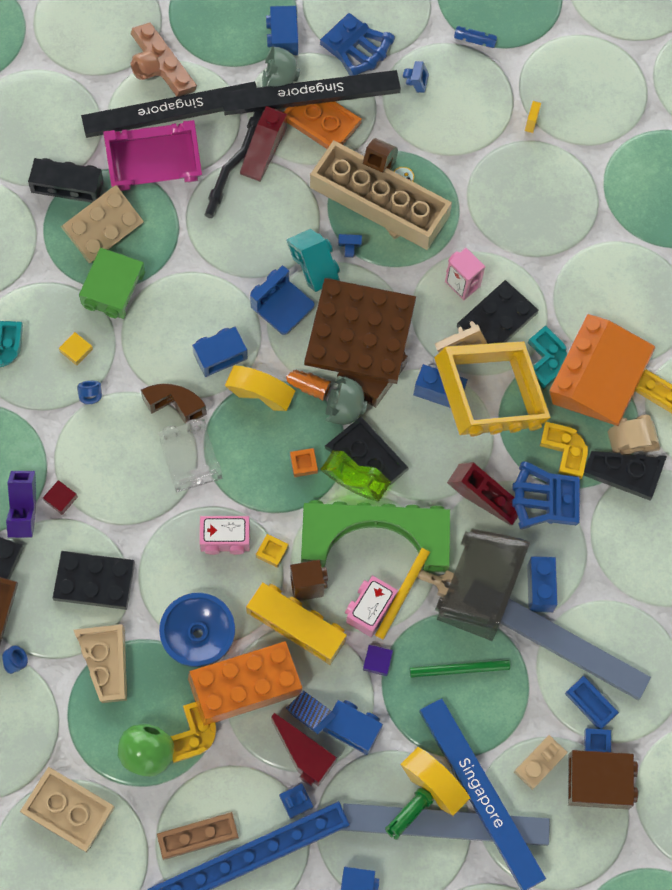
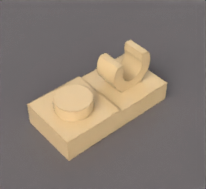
(468, 337)
(540, 762)

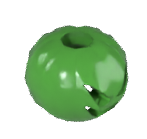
(145, 750)

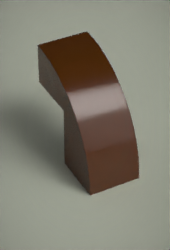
(380, 155)
(184, 400)

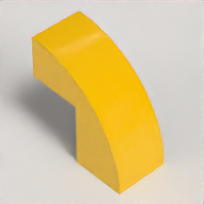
(256, 384)
(435, 778)

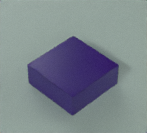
(377, 660)

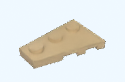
(106, 660)

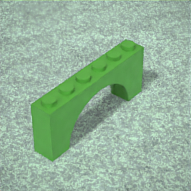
(420, 526)

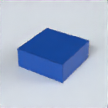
(597, 740)

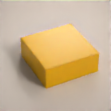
(532, 117)
(75, 348)
(272, 550)

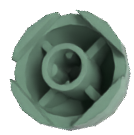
(280, 68)
(345, 402)

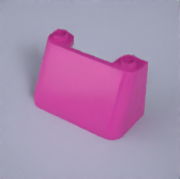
(153, 155)

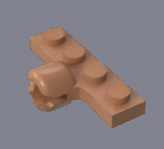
(159, 61)

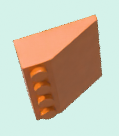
(601, 370)

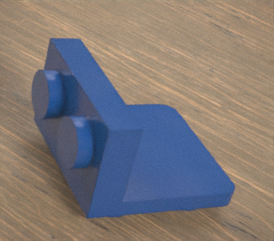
(280, 301)

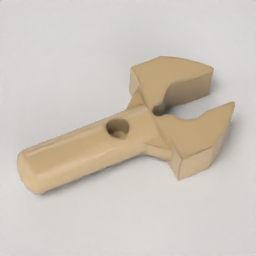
(437, 580)

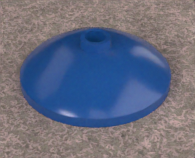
(189, 615)

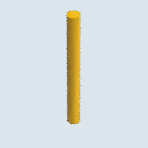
(402, 593)

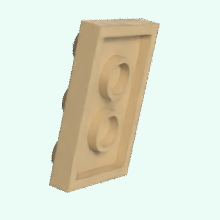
(102, 223)
(67, 809)

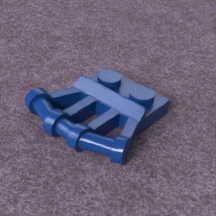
(347, 35)
(562, 497)

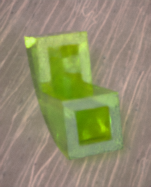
(358, 479)

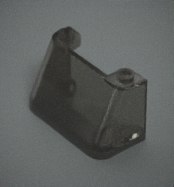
(482, 582)

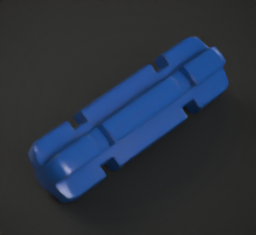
(475, 37)

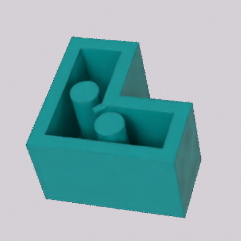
(314, 257)

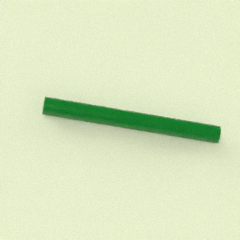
(459, 668)

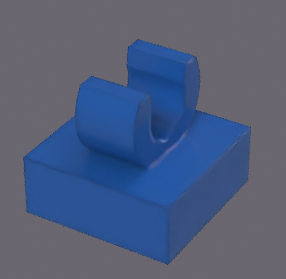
(417, 76)
(349, 242)
(296, 801)

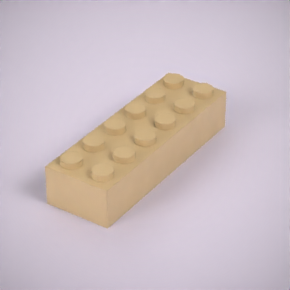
(380, 196)

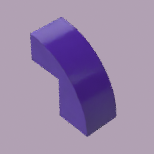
(22, 504)

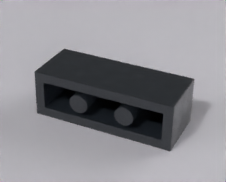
(65, 180)

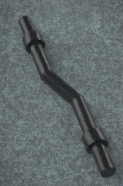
(216, 194)

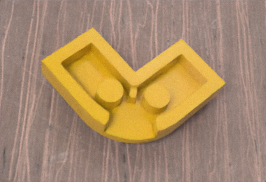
(570, 443)
(196, 740)

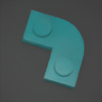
(10, 341)
(552, 353)

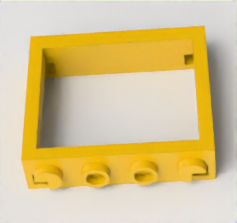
(483, 353)

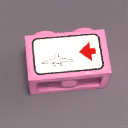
(464, 273)
(224, 534)
(370, 606)

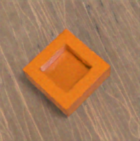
(303, 462)

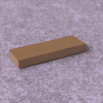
(197, 836)

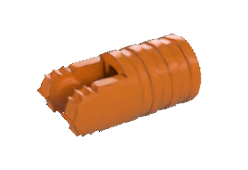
(309, 383)

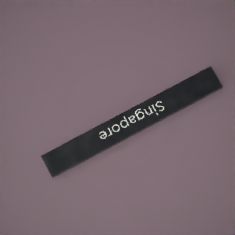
(311, 92)
(158, 111)

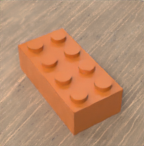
(244, 683)

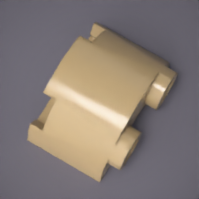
(634, 436)

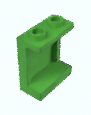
(111, 283)

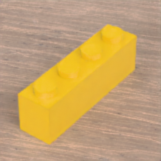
(296, 623)

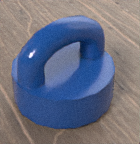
(89, 389)
(14, 659)

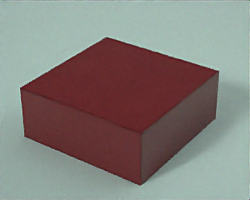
(60, 497)

